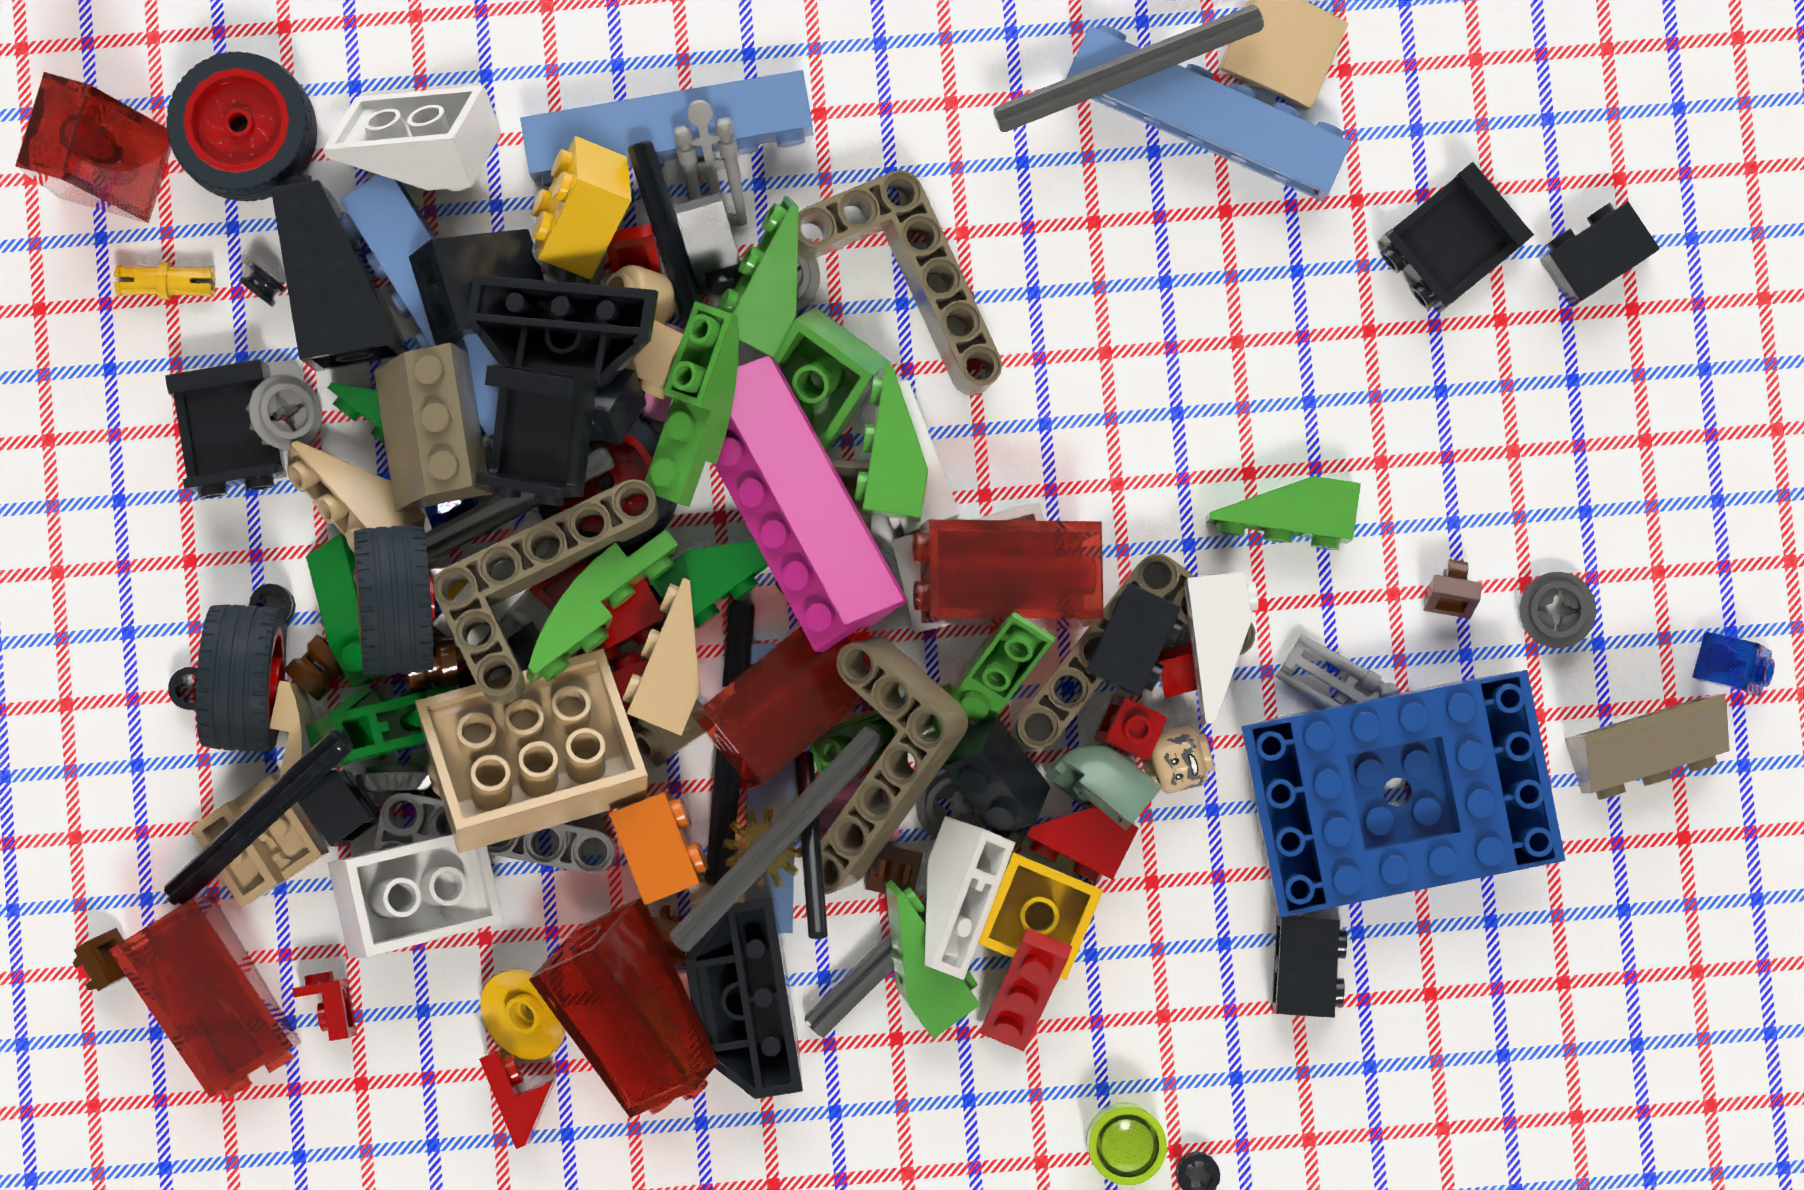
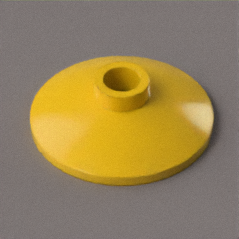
(519, 1016)

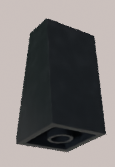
(331, 290)

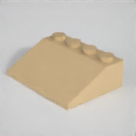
(532, 761)

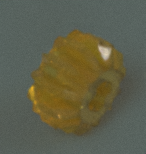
(753, 834)

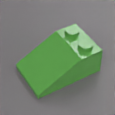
(828, 372)

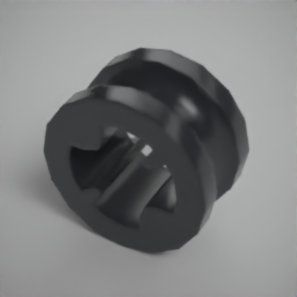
(262, 284)
(278, 592)
(179, 680)
(1210, 1167)

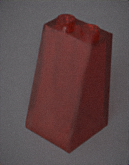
(94, 149)
(999, 567)
(778, 706)
(207, 996)
(628, 1010)

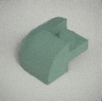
(1106, 781)

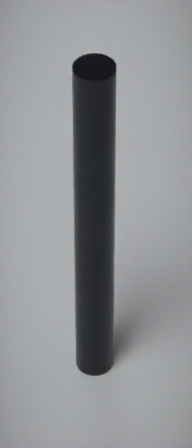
(811, 855)

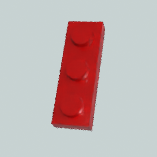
(1025, 989)

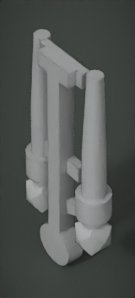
(700, 115)
(1367, 679)

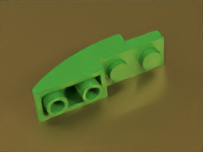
(703, 396)
(581, 613)

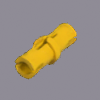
(164, 280)

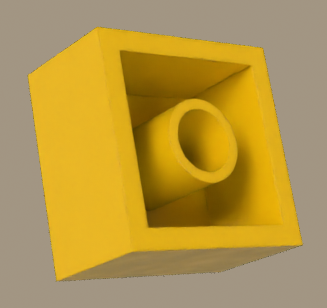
(581, 207)
(1041, 901)

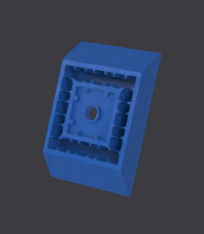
(1472, 807)

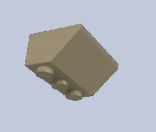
(431, 427)
(1650, 746)

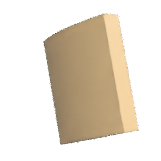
(1289, 52)
(291, 714)
(274, 856)

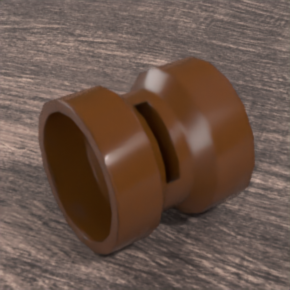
(444, 669)
(308, 674)

